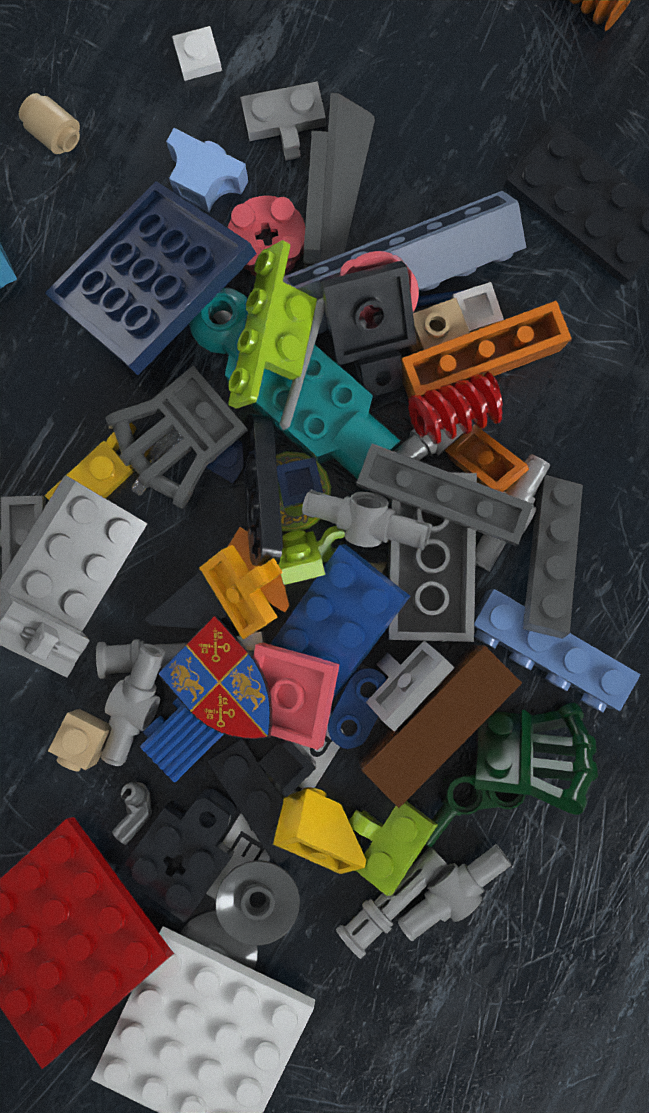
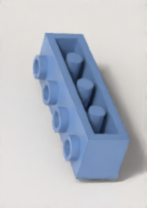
(566, 660)

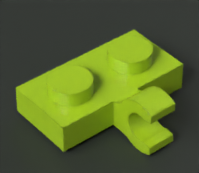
(304, 556)
(392, 845)

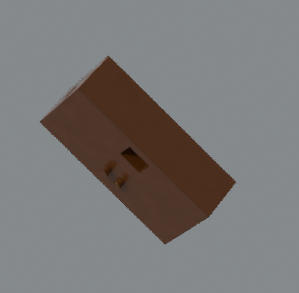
(439, 725)

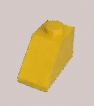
(318, 831)

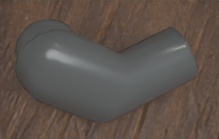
(138, 810)

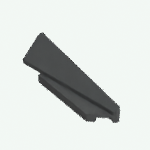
(335, 178)

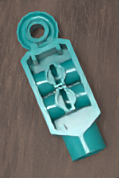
(331, 407)

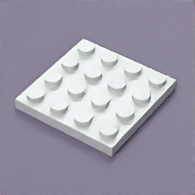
(203, 1035)

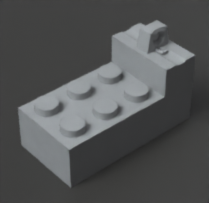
(63, 575)

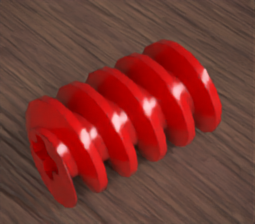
(456, 406)

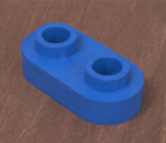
(354, 707)

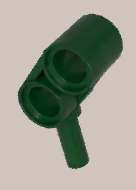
(479, 800)

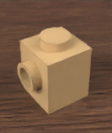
(438, 325)
(80, 740)

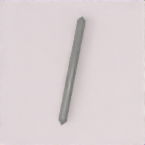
(297, 383)

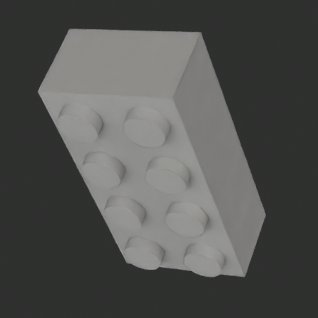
(435, 578)

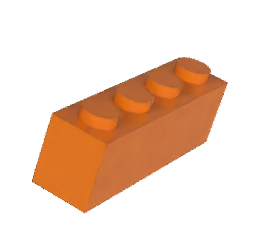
(490, 349)

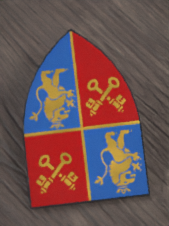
(221, 683)

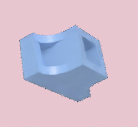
(203, 170)

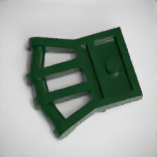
(508, 764)

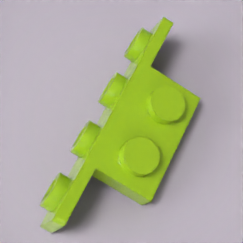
(274, 328)

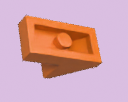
(491, 461)

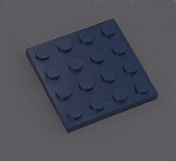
(150, 275)

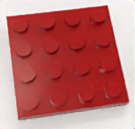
(69, 942)

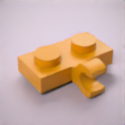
(240, 589)

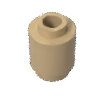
(49, 123)

